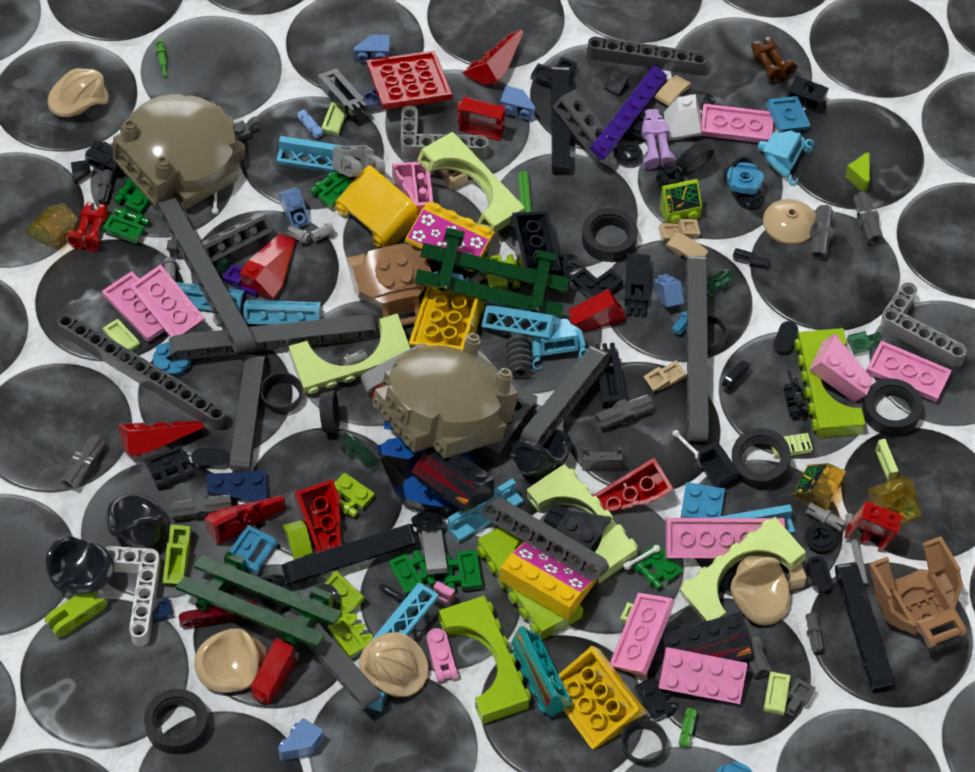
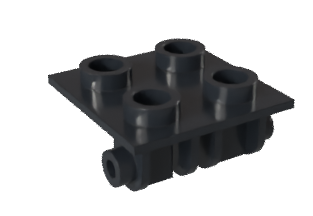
(793, 394)

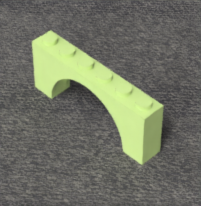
(453, 154)
(317, 373)
(565, 489)
(768, 541)

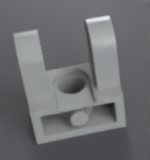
(353, 159)

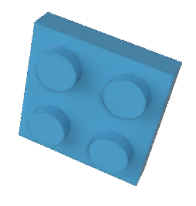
(788, 114)
(702, 501)

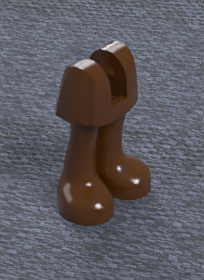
(771, 50)

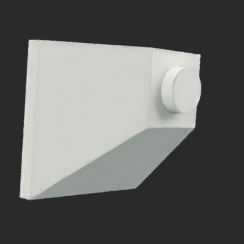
(683, 118)

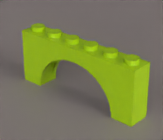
(828, 415)
(495, 549)
(476, 621)

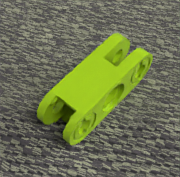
(74, 613)

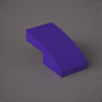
(232, 277)

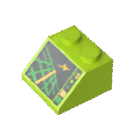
(680, 201)

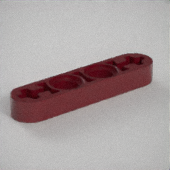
(213, 616)

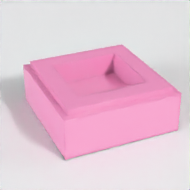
(445, 593)

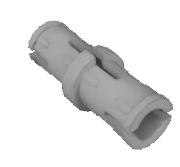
(825, 517)

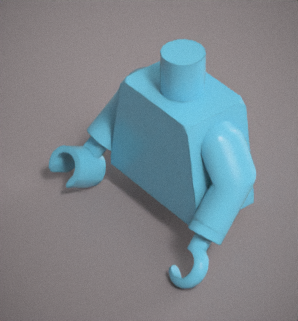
(783, 151)
(563, 339)

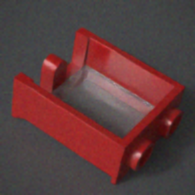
(481, 118)
(875, 521)

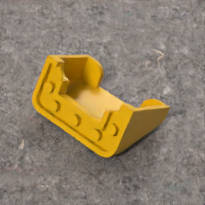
(378, 207)

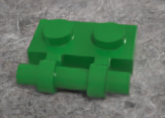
(333, 192)
(136, 202)
(126, 229)
(664, 567)
(468, 568)
(405, 571)

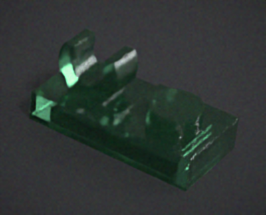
(357, 446)

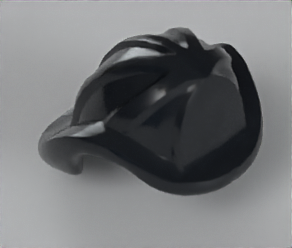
(539, 460)
(136, 520)
(78, 566)

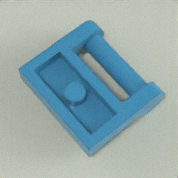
(249, 543)

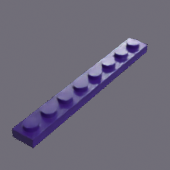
(628, 112)

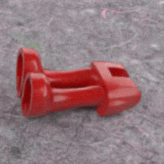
(87, 217)

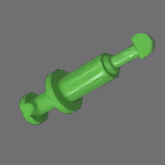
(161, 53)

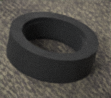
(609, 216)
(899, 388)
(769, 437)
(171, 698)

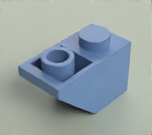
(372, 48)
(517, 103)
(294, 207)
(669, 290)
(302, 741)

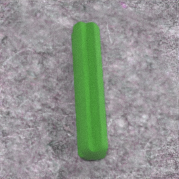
(524, 190)

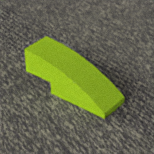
(177, 554)

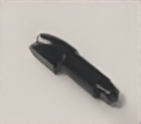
(392, 593)

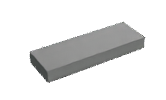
(434, 551)

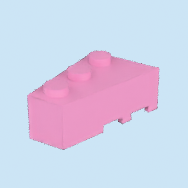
(413, 182)
(841, 369)

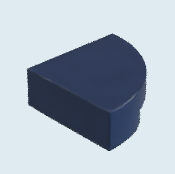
(162, 611)

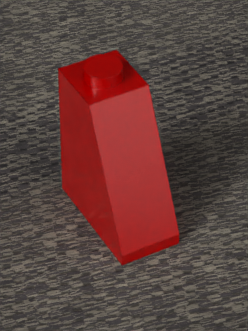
(597, 312)
(273, 671)

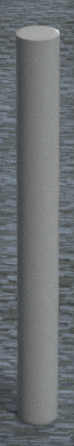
(857, 551)

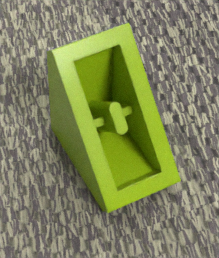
(858, 172)
(298, 539)

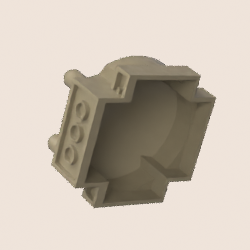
(179, 149)
(447, 398)

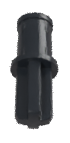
(751, 257)

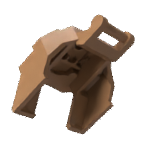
(388, 279)
(924, 597)

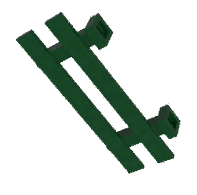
(451, 257)
(234, 572)

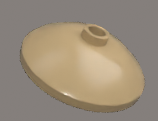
(789, 228)

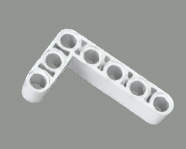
(143, 588)

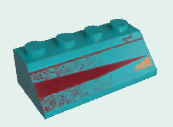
(540, 672)

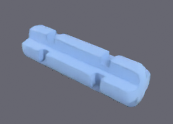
(310, 124)

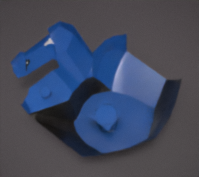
(398, 463)

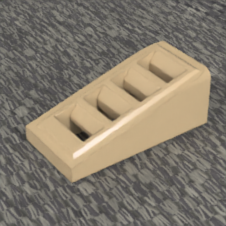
(454, 182)
(796, 577)

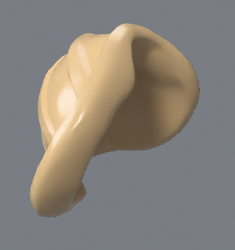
(77, 92)
(761, 590)
(229, 660)
(395, 664)

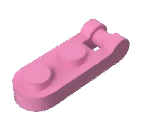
(441, 655)

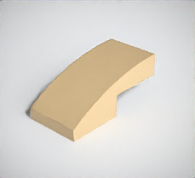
(672, 90)
(687, 227)
(685, 246)
(665, 377)

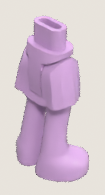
(654, 129)

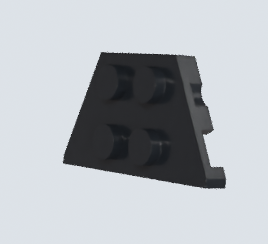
(584, 527)

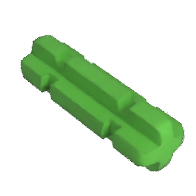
(687, 727)

